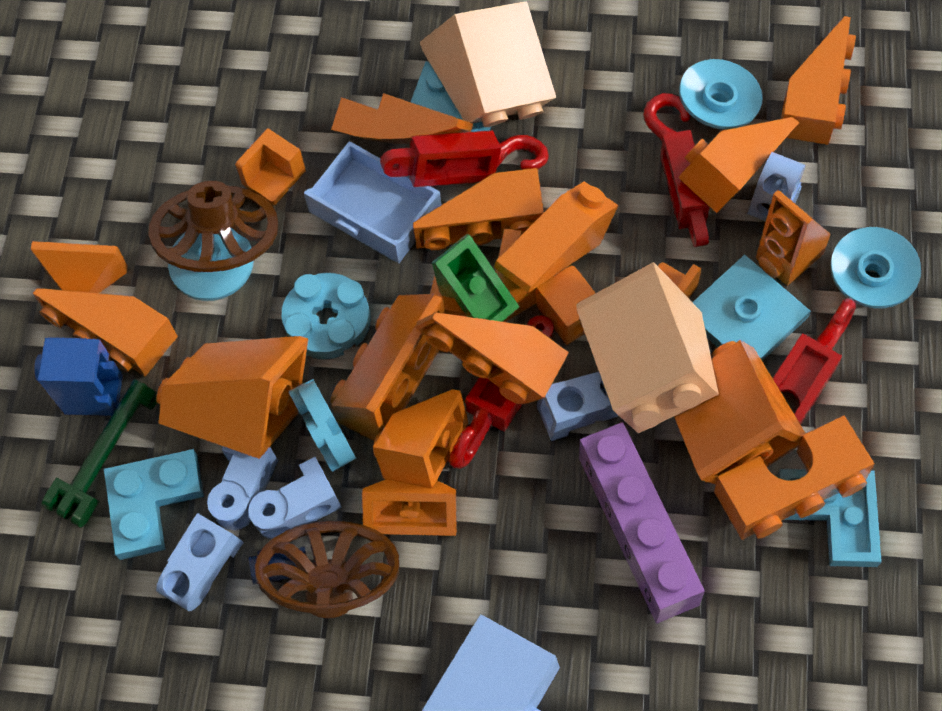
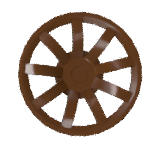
(212, 213)
(326, 581)

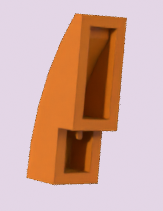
(394, 121)

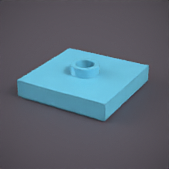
(749, 308)

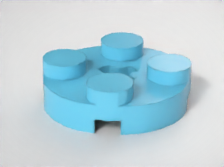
(322, 291)
(322, 425)

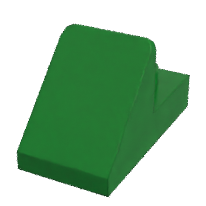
(470, 279)

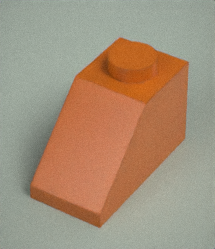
(420, 439)

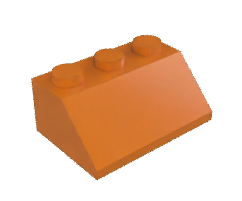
(387, 367)

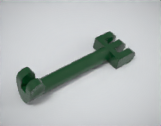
(75, 493)

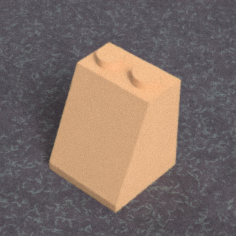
(491, 64)
(648, 348)

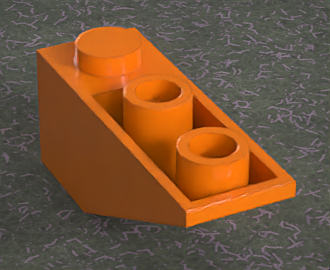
(816, 87)
(483, 211)
(789, 240)
(125, 325)
(505, 353)

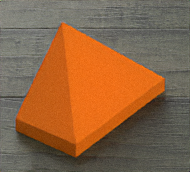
(80, 265)
(410, 508)

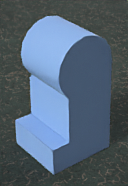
(778, 174)
(574, 405)
(241, 482)
(295, 503)
(196, 562)

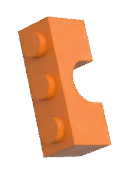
(760, 501)

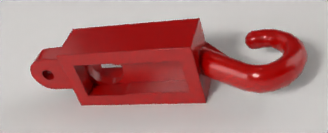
(463, 156)
(689, 208)
(813, 361)
(488, 409)

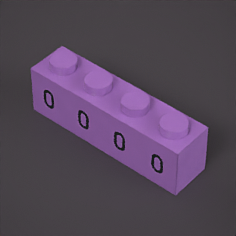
(640, 523)

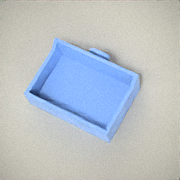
(369, 204)
(494, 673)

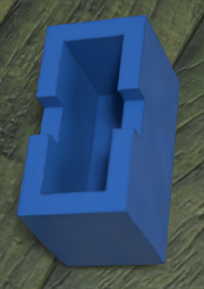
(79, 376)

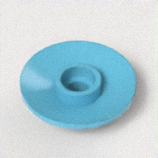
(720, 94)
(878, 251)
(211, 285)

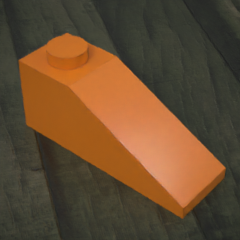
(732, 159)
(558, 237)

